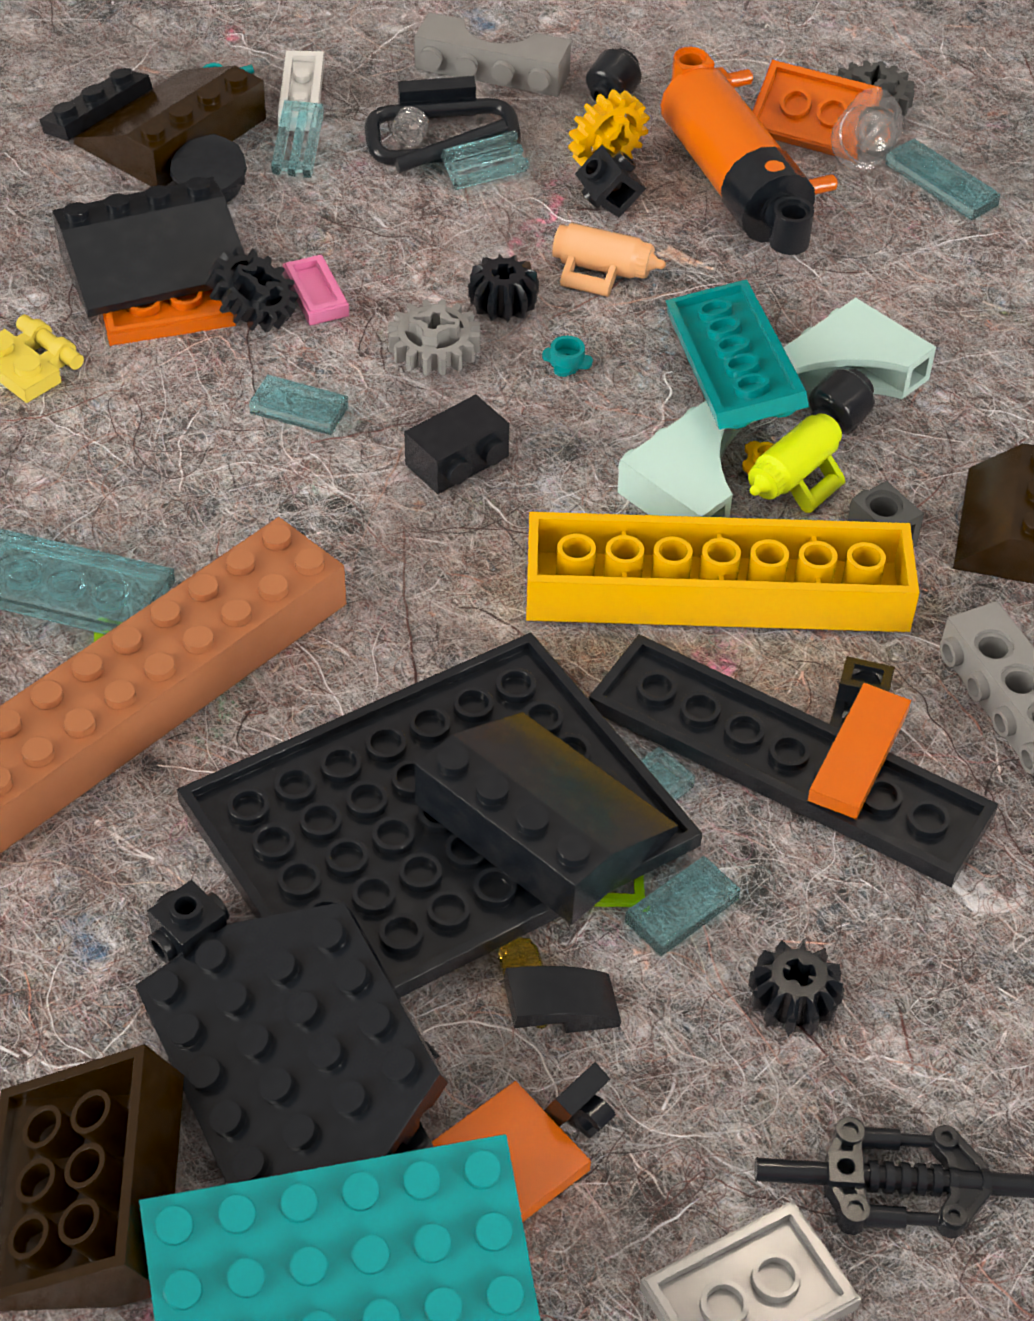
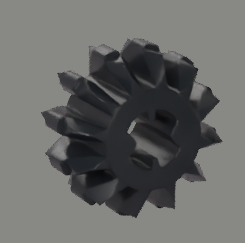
(503, 287)
(796, 987)

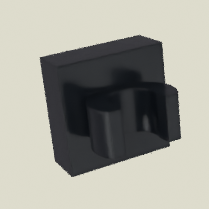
(580, 1102)

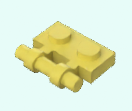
(24, 369)

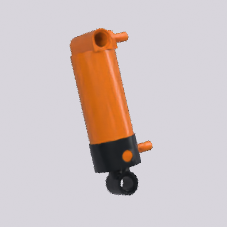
(739, 155)

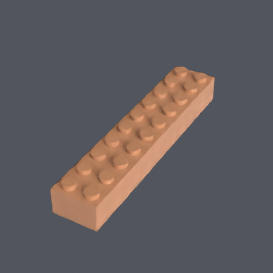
(159, 670)

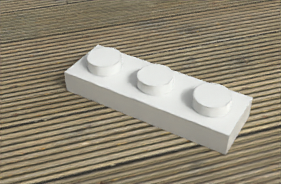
(301, 81)

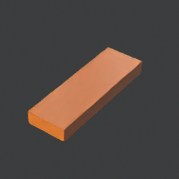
(859, 751)

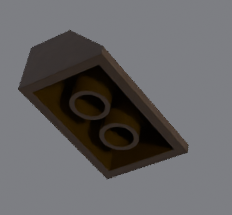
(999, 517)

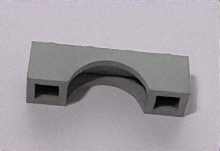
(530, 65)

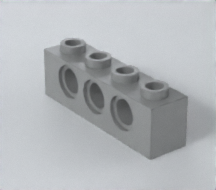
(997, 672)

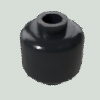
(613, 70)
(844, 397)

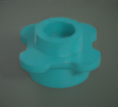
(567, 355)

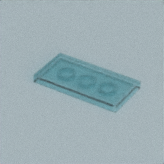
(75, 582)

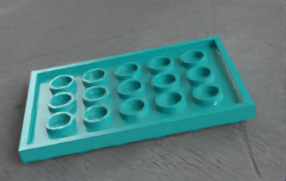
(348, 1242)

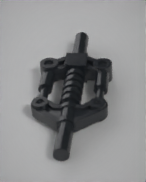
(844, 1176)

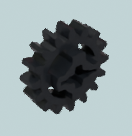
(252, 289)

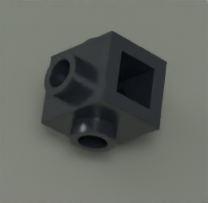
(610, 180)
(184, 921)

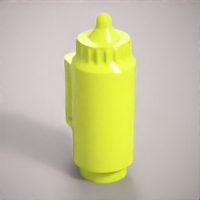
(794, 458)

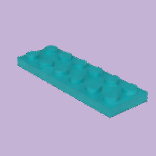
(736, 355)

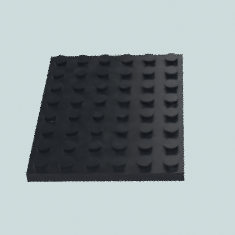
(340, 820)

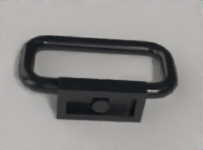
(437, 100)

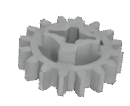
(434, 337)

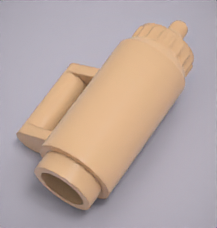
(601, 252)

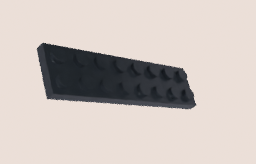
(779, 753)

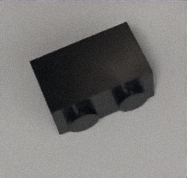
(456, 444)

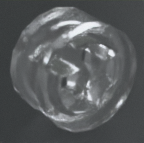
(417, 121)

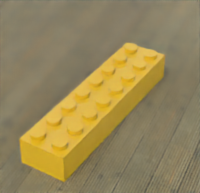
(721, 572)

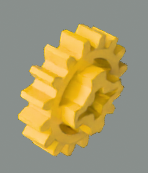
(607, 126)

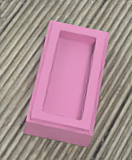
(316, 290)

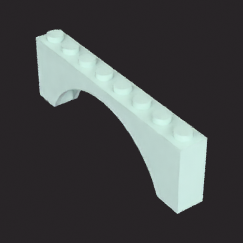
(681, 464)

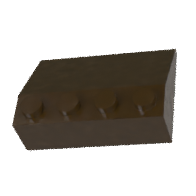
(182, 108)
(72, 1178)

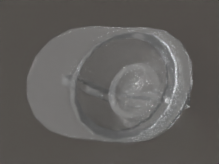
(867, 130)

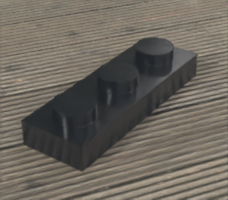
(95, 103)

